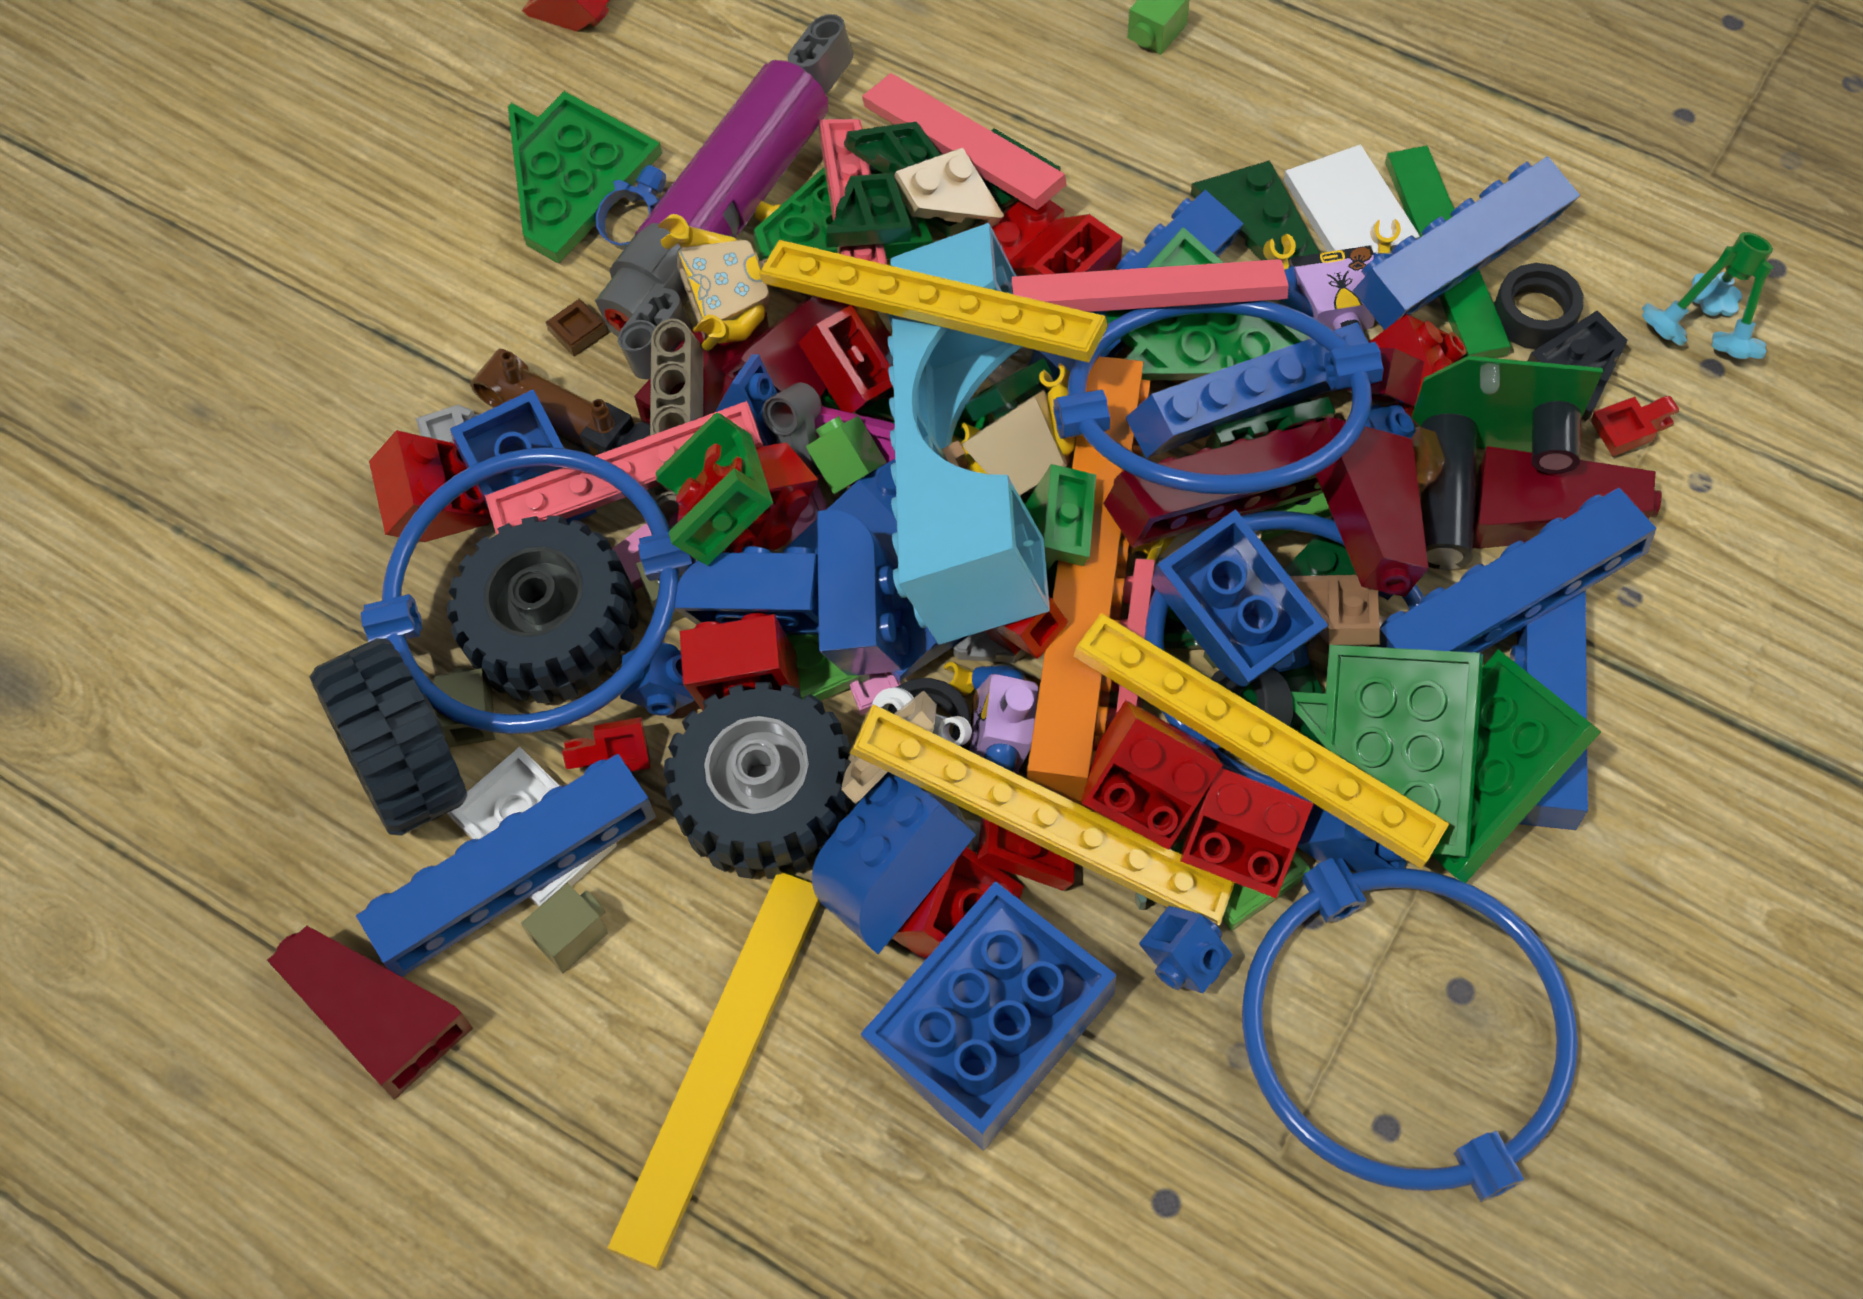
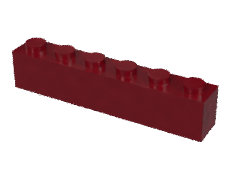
(1156, 512)

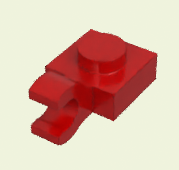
(1630, 425)
(696, 489)
(611, 738)

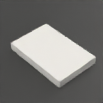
(1345, 198)
(511, 789)

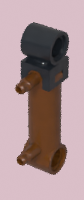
(588, 424)

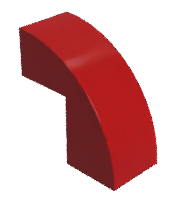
(1031, 633)

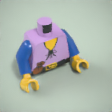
(1325, 282)
(1000, 712)

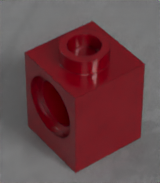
(1399, 379)

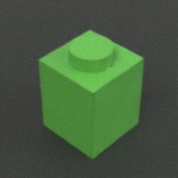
(1157, 22)
(844, 452)

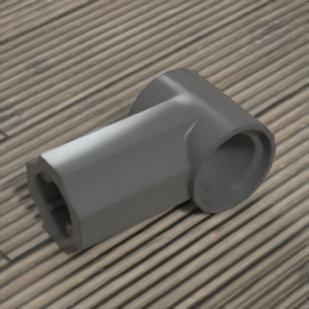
(792, 418)

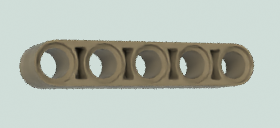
(685, 406)

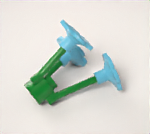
(1717, 295)

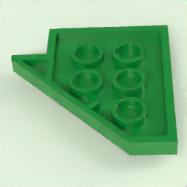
(568, 167)
(807, 215)
(1204, 342)
(1407, 724)
(1521, 752)

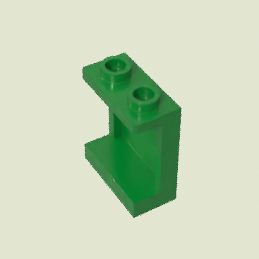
(731, 503)
(1064, 515)

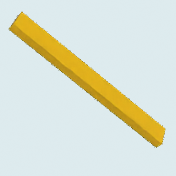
(935, 300)
(1262, 740)
(1038, 814)
(715, 1074)

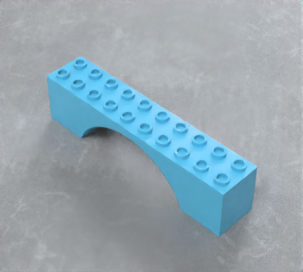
(961, 534)

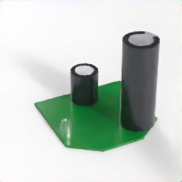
(1500, 406)

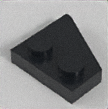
(1588, 344)

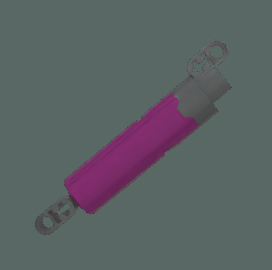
(724, 183)

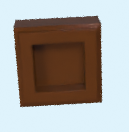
(576, 327)

